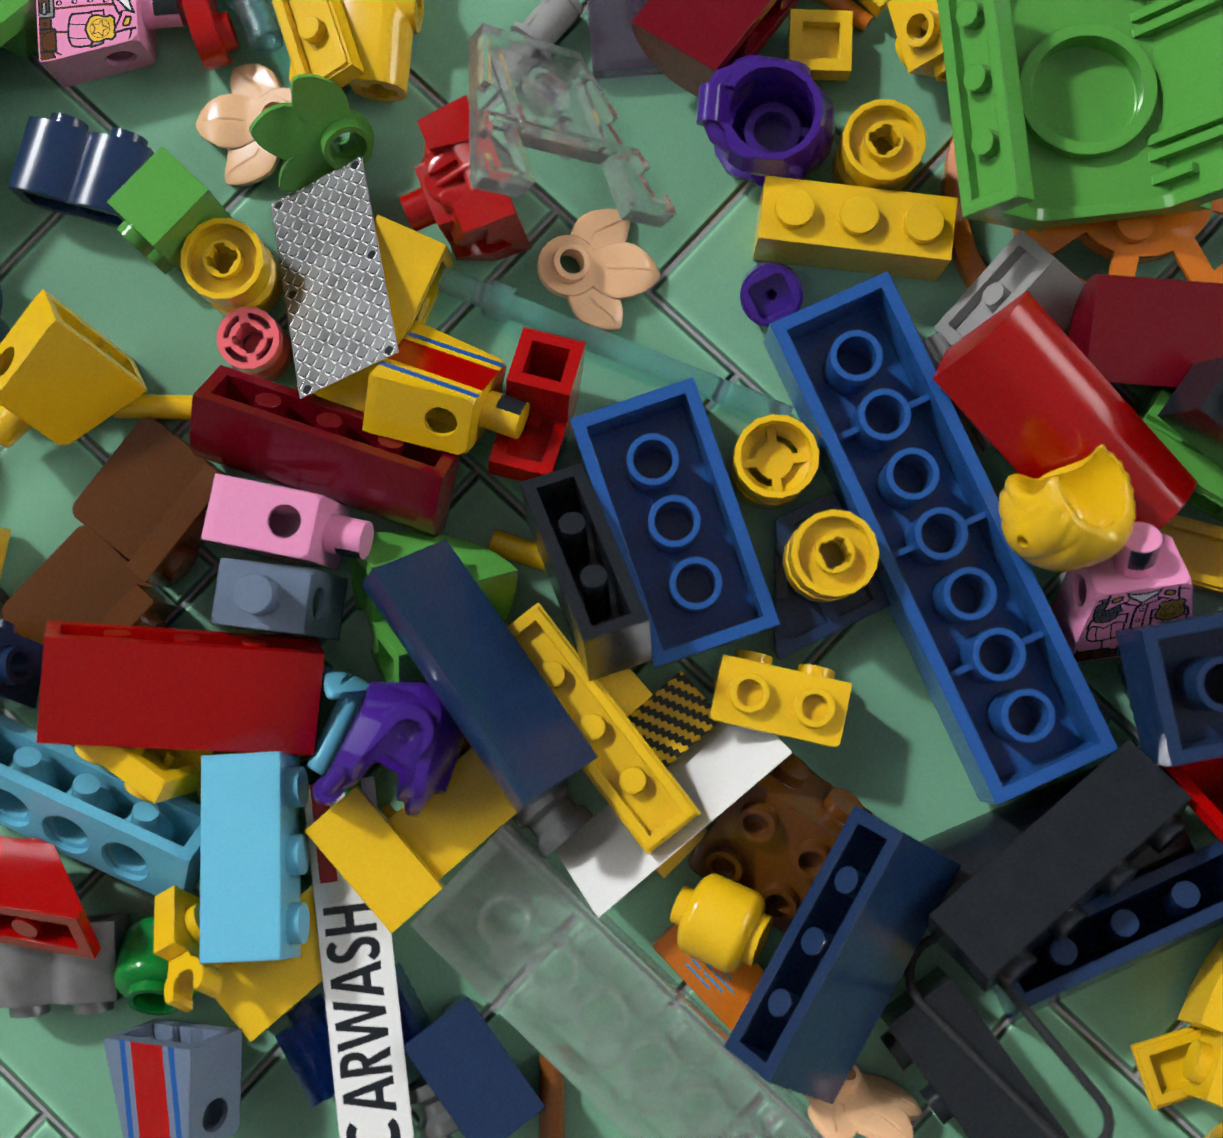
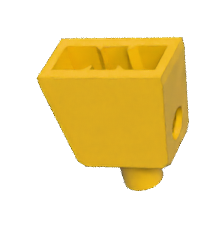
(60, 375)

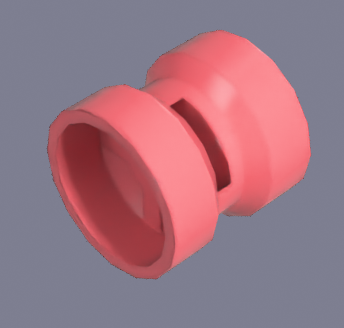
(261, 355)

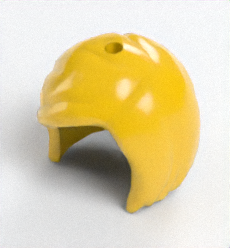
(1070, 513)

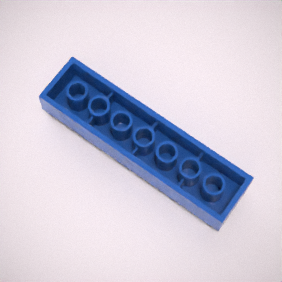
(950, 576)

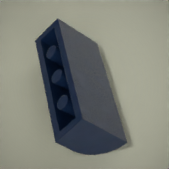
(479, 673)
(1127, 929)
(841, 958)

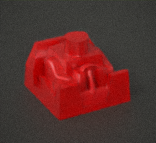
(472, 220)

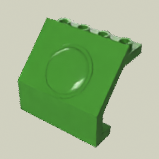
(1084, 108)

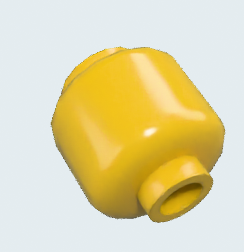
(721, 923)

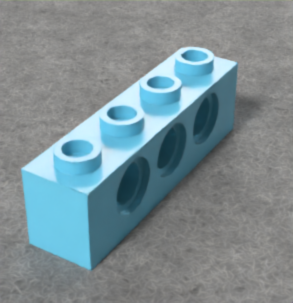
(93, 817)

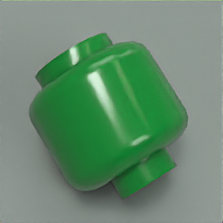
(141, 973)

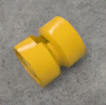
(880, 146)
(231, 266)
(773, 461)
(830, 556)

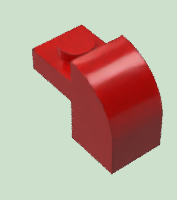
(549, 377)

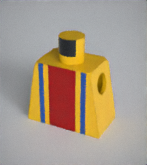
(441, 394)

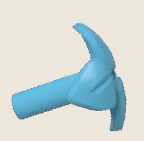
(348, 692)

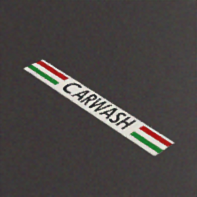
(359, 1000)

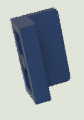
(473, 1073)

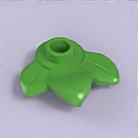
(306, 130)

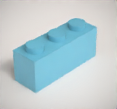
(252, 857)

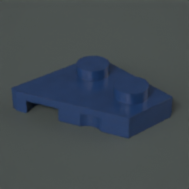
(806, 620)

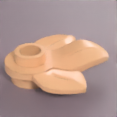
(228, 118)
(607, 268)
(866, 1107)

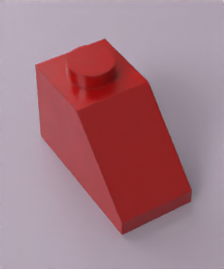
(40, 902)

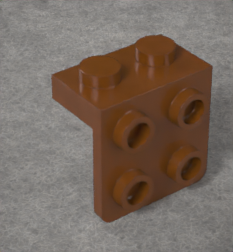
(151, 503)
(85, 584)
(777, 837)

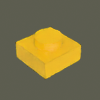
(821, 42)

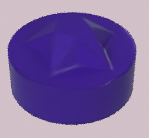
(770, 293)

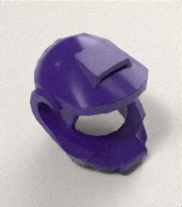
(766, 118)
(405, 732)

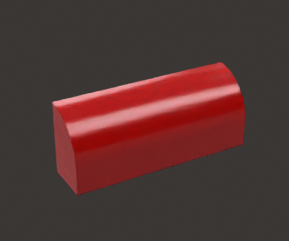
(1053, 407)
(178, 689)

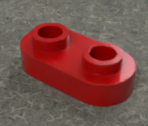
(211, 32)

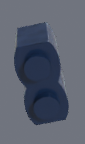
(75, 169)

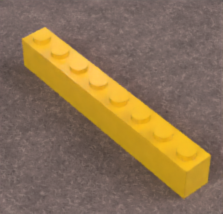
(441, 835)

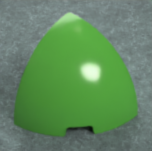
(490, 571)

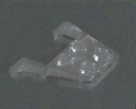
(548, 102)

